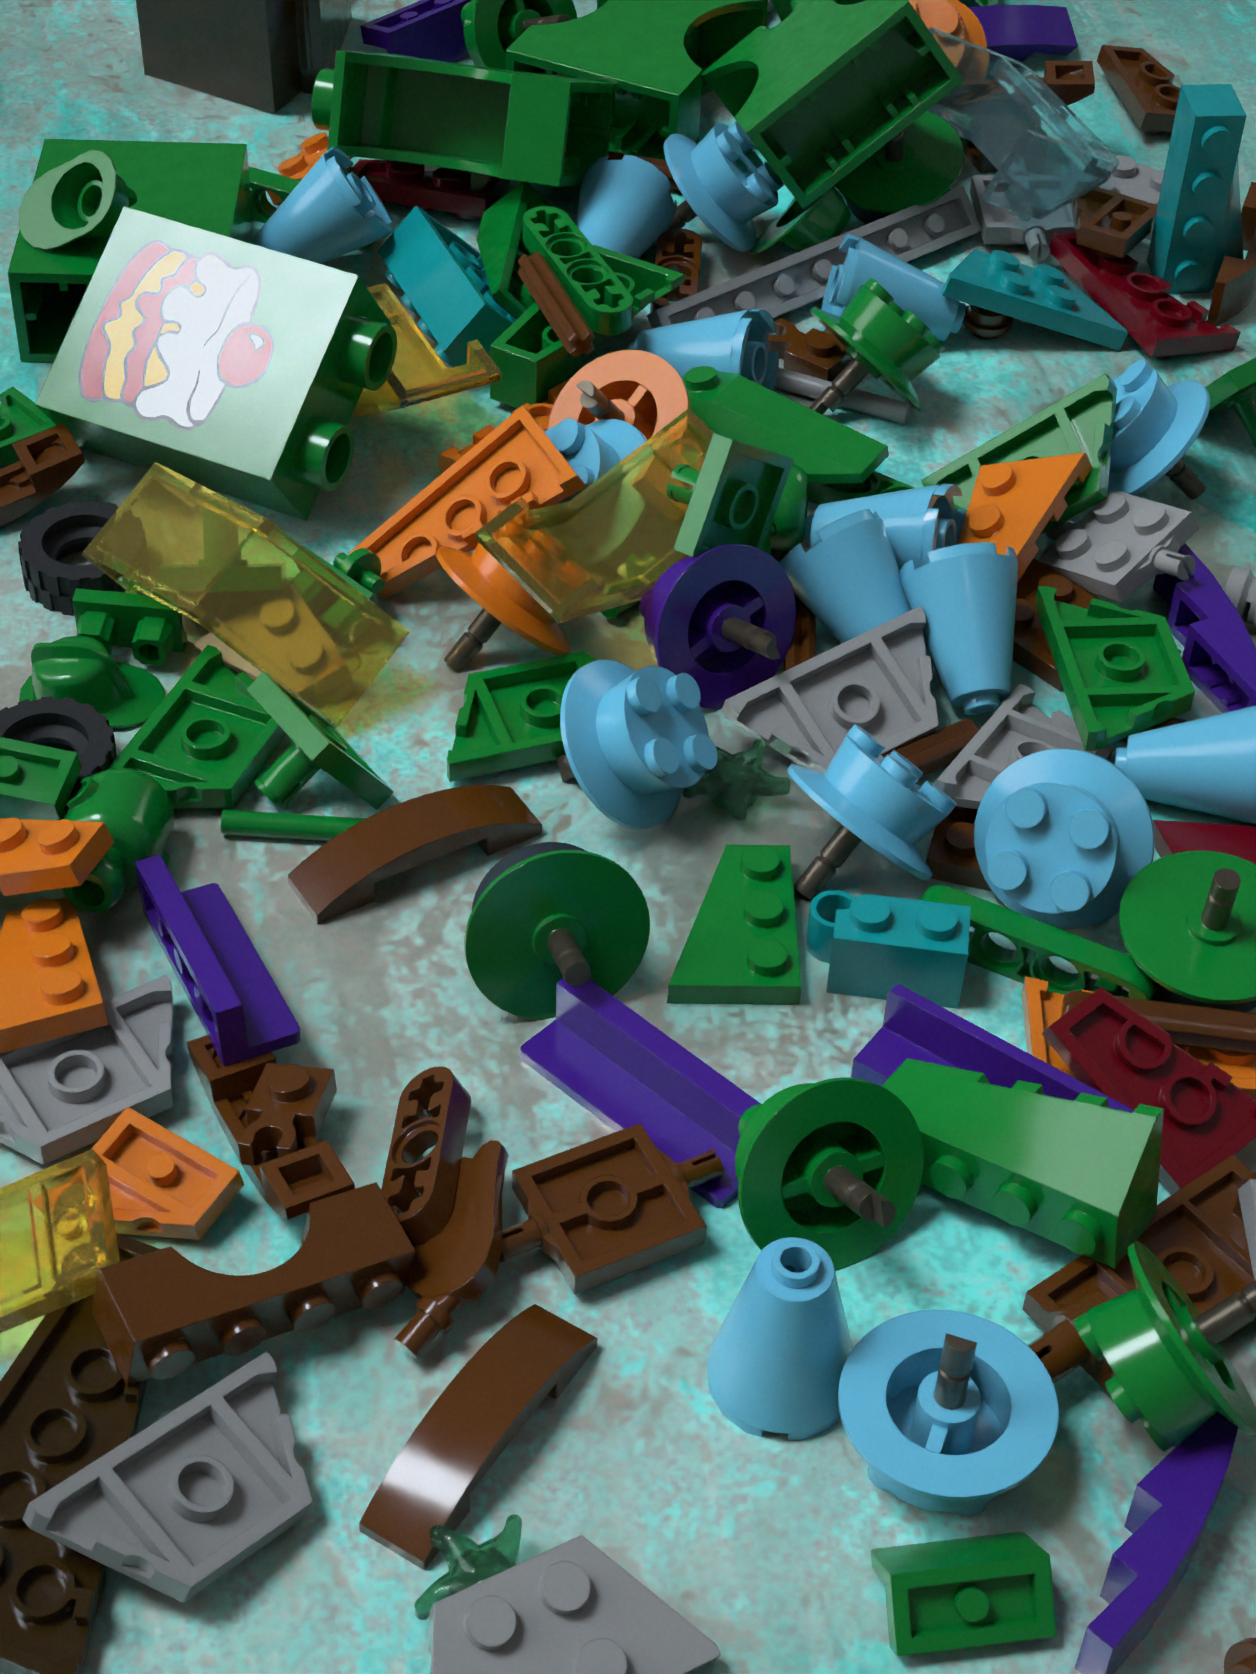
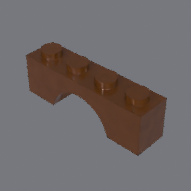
(170, 1313)

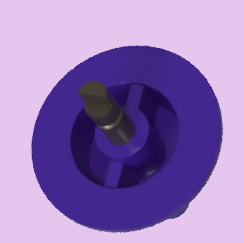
(721, 620)

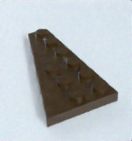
(57, 1415)

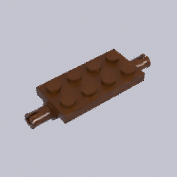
(1193, 1235)

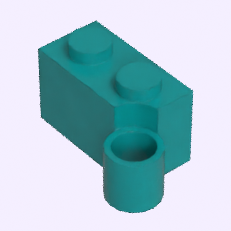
(890, 942)

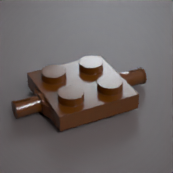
(609, 1207)

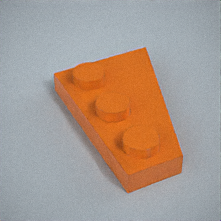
(1018, 500)
(46, 976)

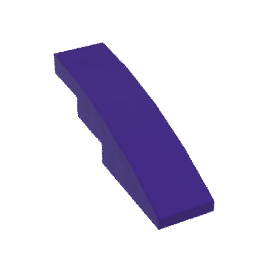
(1026, 29)
(1214, 638)
(1166, 1527)

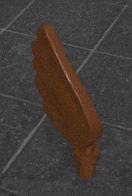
(463, 1256)

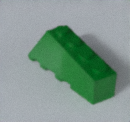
(534, 356)
(1036, 1158)

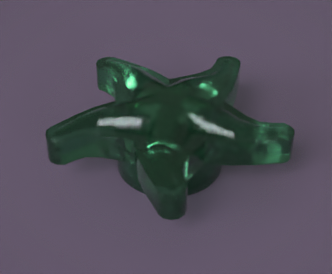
(738, 781)
(468, 1561)

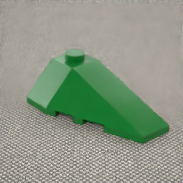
(502, 246)
(776, 423)

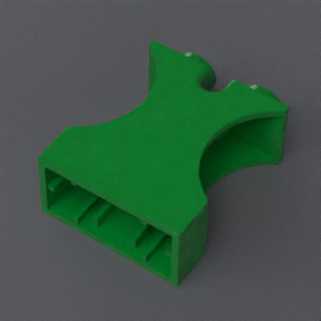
(651, 55)
(831, 86)
(464, 116)

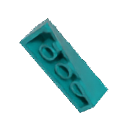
(1199, 191)
(443, 286)

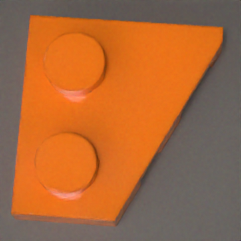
(162, 1180)

